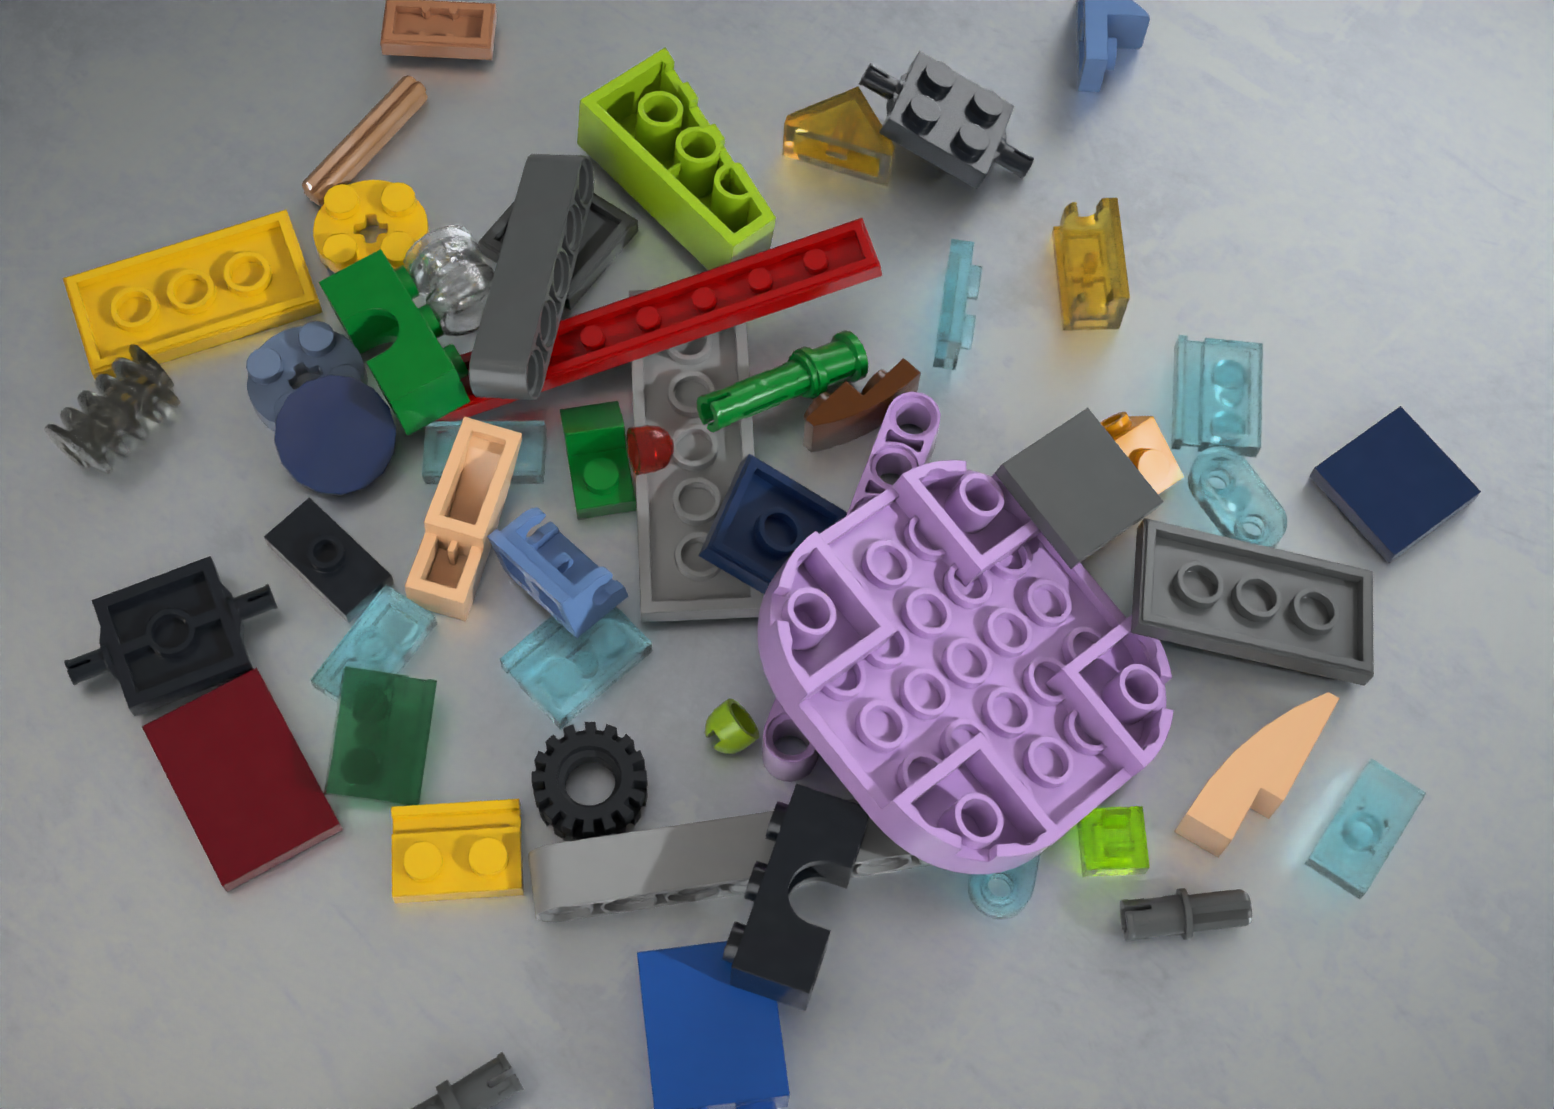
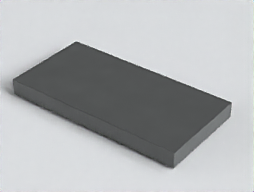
(1253, 602)

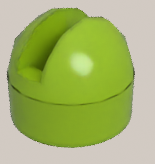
(732, 726)

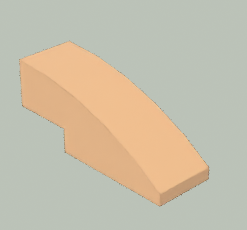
(461, 518)
(1255, 775)

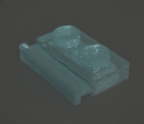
(1217, 395)
(571, 672)

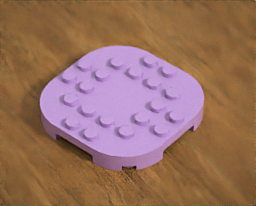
(961, 671)

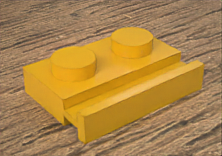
(457, 851)

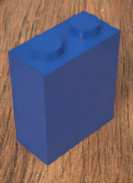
(708, 1038)

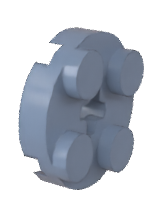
(293, 353)

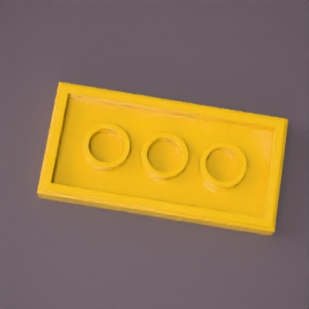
(193, 293)

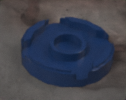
(334, 435)

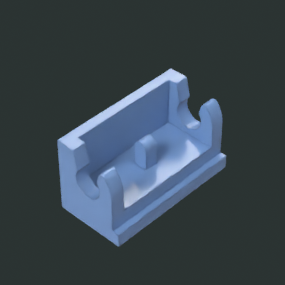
(556, 572)

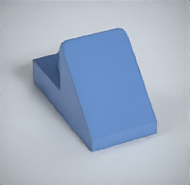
(1100, 31)

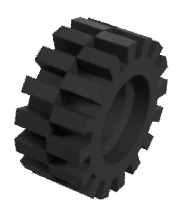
(589, 747)

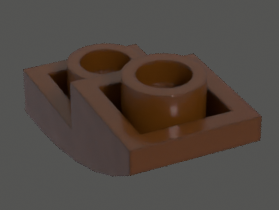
(852, 414)

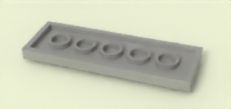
(685, 496)

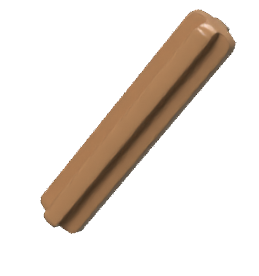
(366, 138)

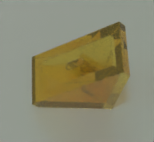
(840, 137)

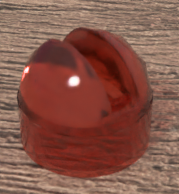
(649, 448)

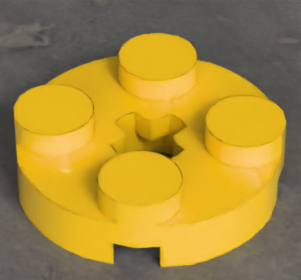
(366, 204)

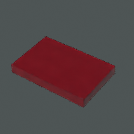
(241, 779)

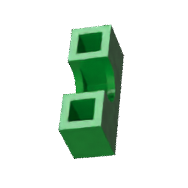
(415, 372)

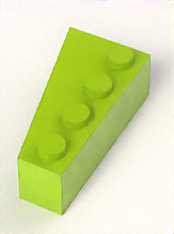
(675, 163)

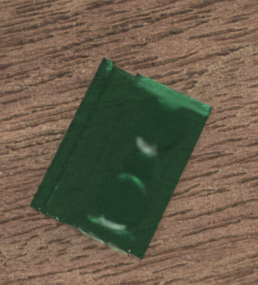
(380, 737)

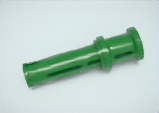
(804, 374)

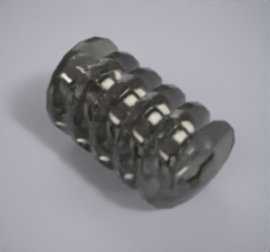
(114, 411)

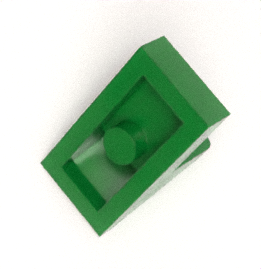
(598, 460)

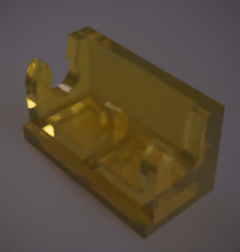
(1091, 267)

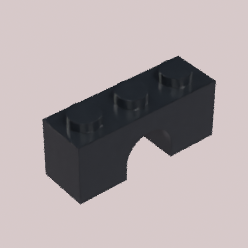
(776, 949)

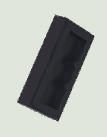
(328, 559)

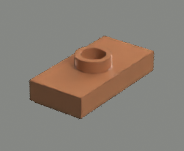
(439, 29)

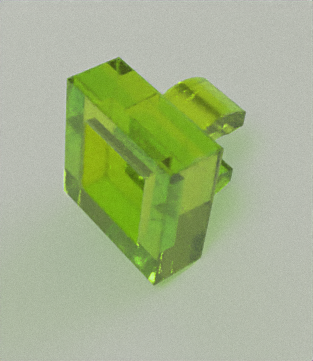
(1113, 842)

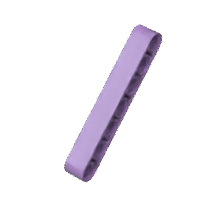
(891, 453)

